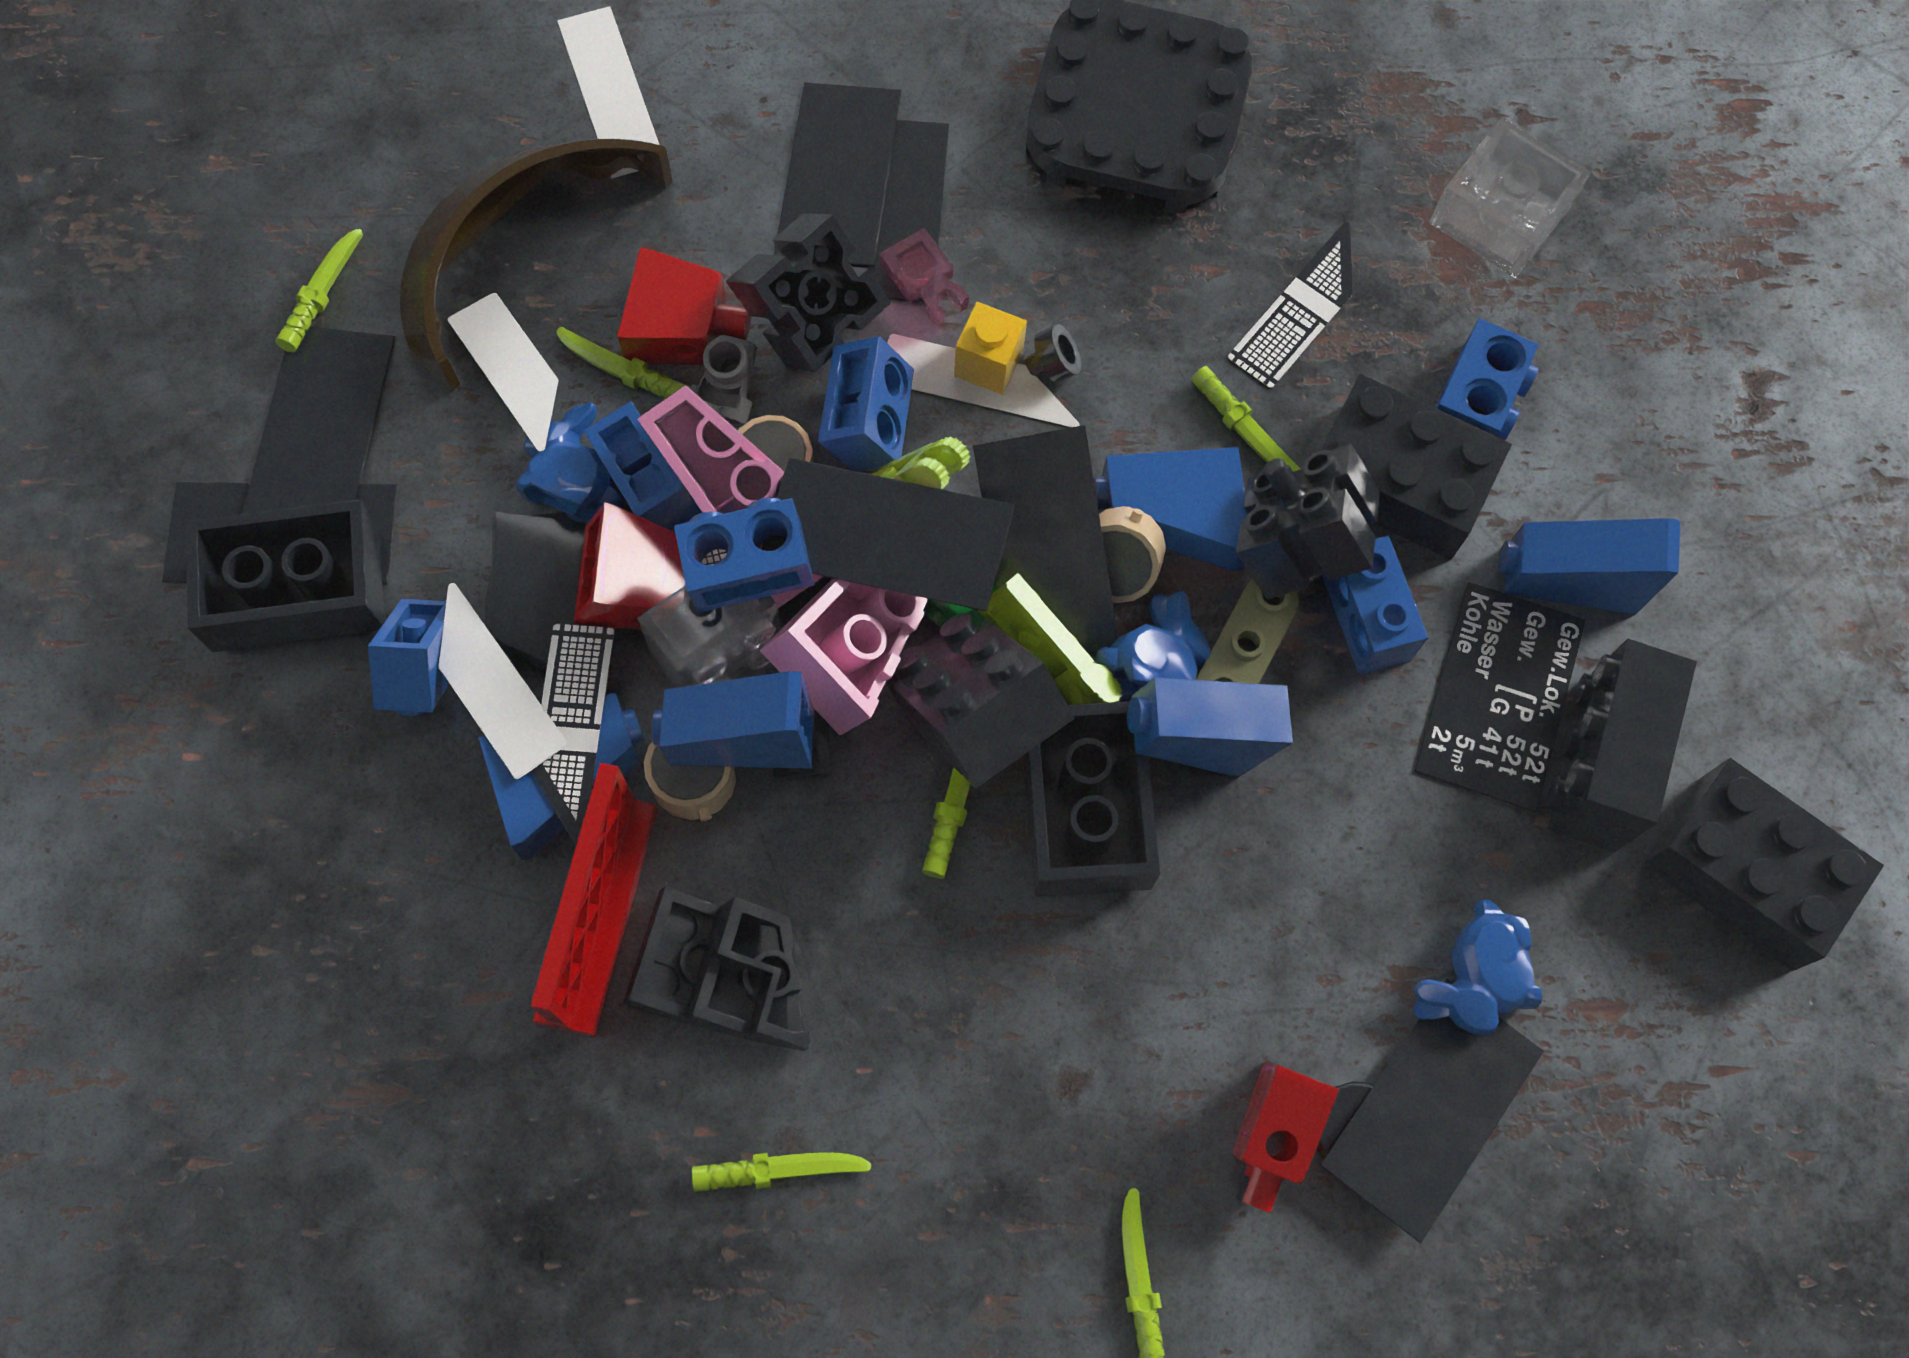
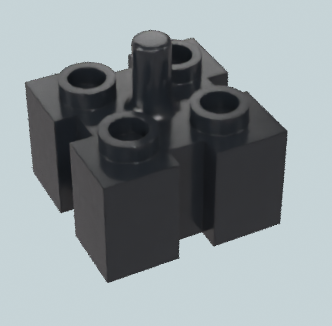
(808, 291)
(1308, 521)

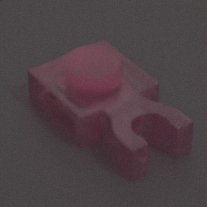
(925, 272)

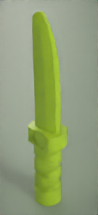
(314, 297)
(633, 373)
(1238, 417)
(949, 816)
(764, 1169)
(1141, 1299)

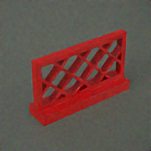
(594, 907)

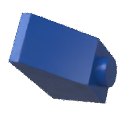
(407, 658)

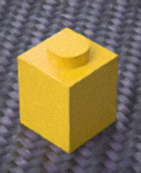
(989, 348)

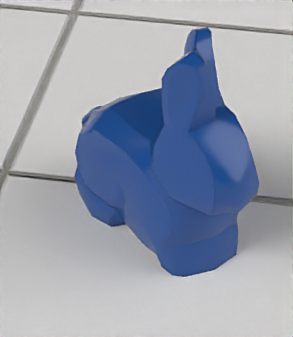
(567, 473)
(1162, 651)
(1490, 972)

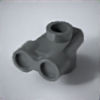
(729, 390)

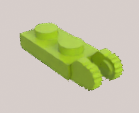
(929, 464)
(1029, 622)

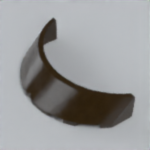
(478, 205)

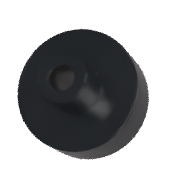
(1054, 354)

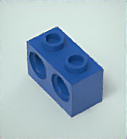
(1480, 385)
(866, 404)
(641, 469)
(745, 570)
(1378, 612)

